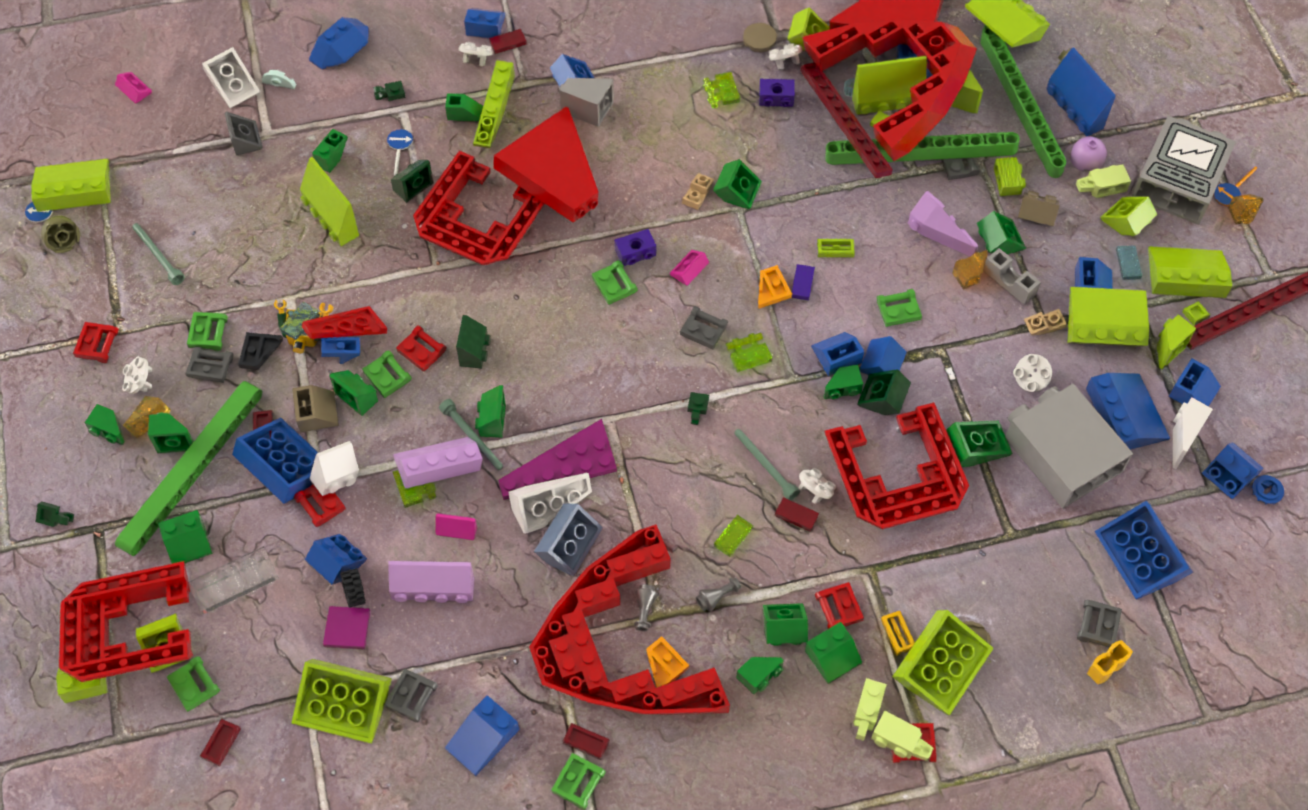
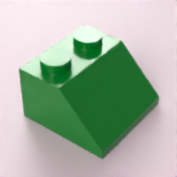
(737, 184)
(1000, 233)
(354, 391)
(492, 413)
(168, 434)
(185, 537)
(785, 624)
(833, 652)

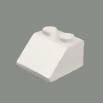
(334, 468)

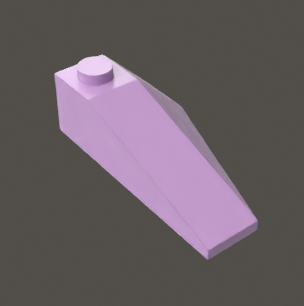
(934, 223)

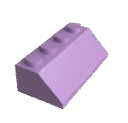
(438, 462)
(431, 581)

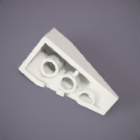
(541, 502)

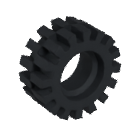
(353, 588)

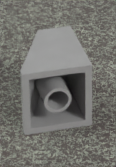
(587, 98)

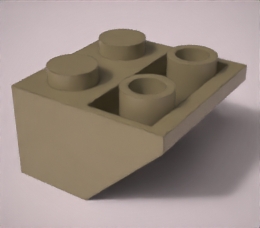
(1039, 208)
(314, 408)

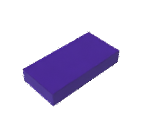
(802, 282)

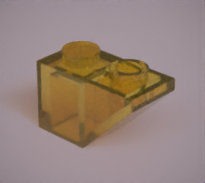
(1245, 208)
(969, 270)
(138, 421)

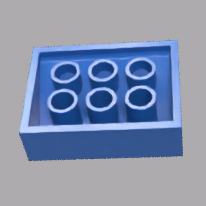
(1081, 93)
(1127, 408)
(279, 461)
(1143, 551)

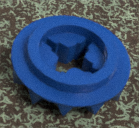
(1264, 482)

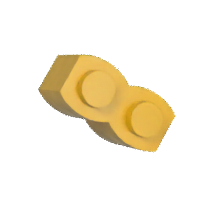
(1109, 662)

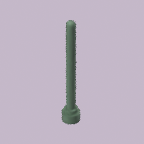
(174, 275)
(449, 408)
(789, 490)

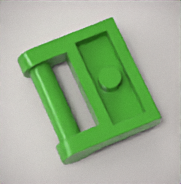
(609, 286)
(899, 313)
(201, 329)
(382, 378)
(187, 688)
(571, 778)

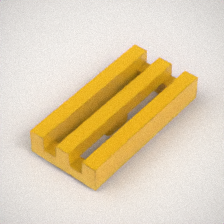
(904, 648)

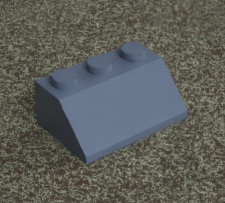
(568, 538)

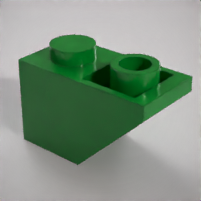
(462, 108)
(330, 150)
(845, 382)
(105, 423)
(758, 672)

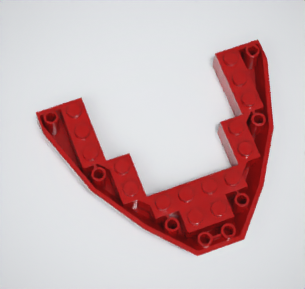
(948, 59)
(568, 656)

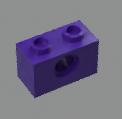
(777, 92)
(635, 247)

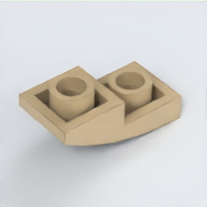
(698, 191)
(1046, 323)

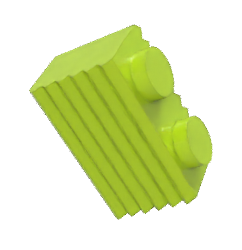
(1009, 176)

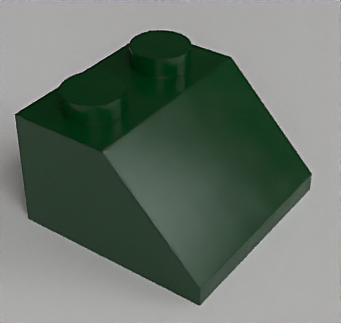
(413, 180)
(472, 343)
(884, 392)

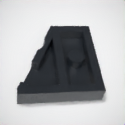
(258, 349)

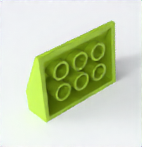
(1010, 20)
(887, 84)
(71, 185)
(328, 204)
(1189, 272)
(1108, 317)
(943, 661)
(340, 700)

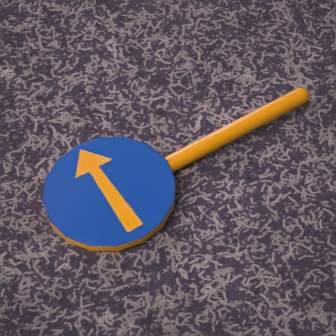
(1226, 191)

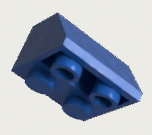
(1092, 274)
(838, 352)
(1197, 383)
(1232, 470)
(333, 556)

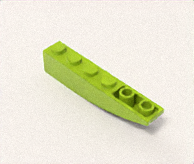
(494, 104)

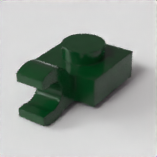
(392, 90)
(697, 405)
(49, 515)

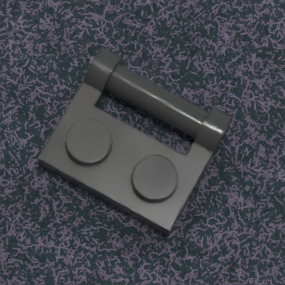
(955, 169)
(703, 333)
(209, 369)
(1106, 625)
(404, 692)

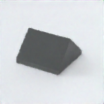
(243, 133)

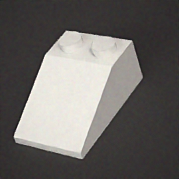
(230, 78)
(1188, 425)

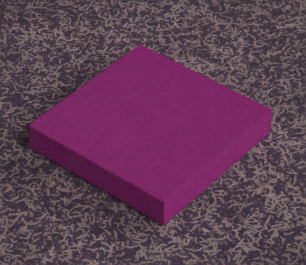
(346, 627)

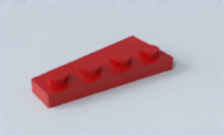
(344, 324)

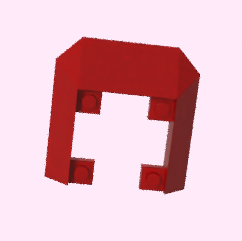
(439, 214)
(941, 483)
(86, 616)

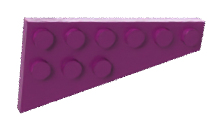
(580, 454)

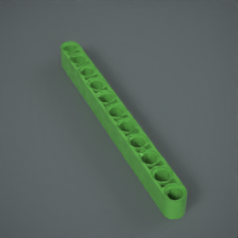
(1023, 103)
(935, 148)
(188, 468)

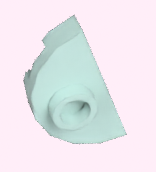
(277, 79)

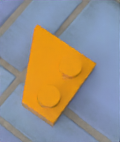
(772, 287)
(665, 662)

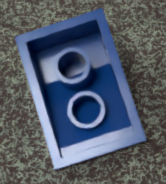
(482, 735)

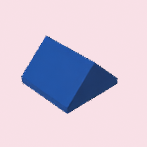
(883, 355)

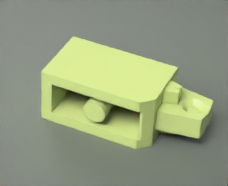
(1105, 181)
(868, 707)
(901, 737)

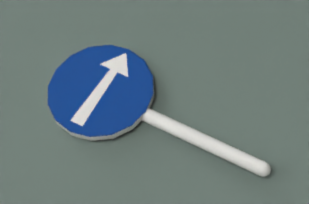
(399, 140)
(34, 216)

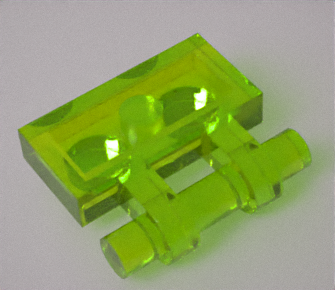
(727, 89)
(749, 357)
(413, 495)

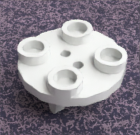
(470, 48)
(788, 51)
(1027, 366)
(136, 376)
(816, 484)

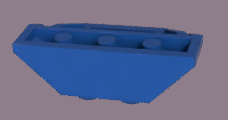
(339, 43)

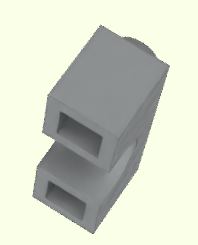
(1000, 269)

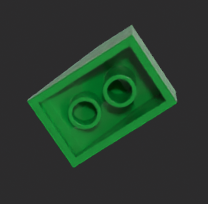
(978, 442)

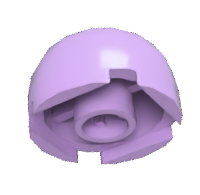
(1088, 154)

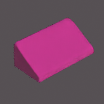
(132, 86)
(690, 267)
(455, 526)

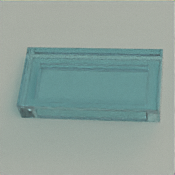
(1128, 262)
(293, 324)

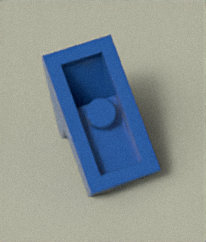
(342, 347)

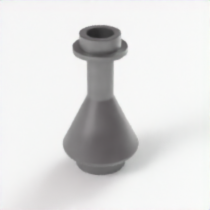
(645, 597)
(709, 598)

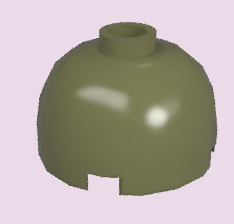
(60, 234)

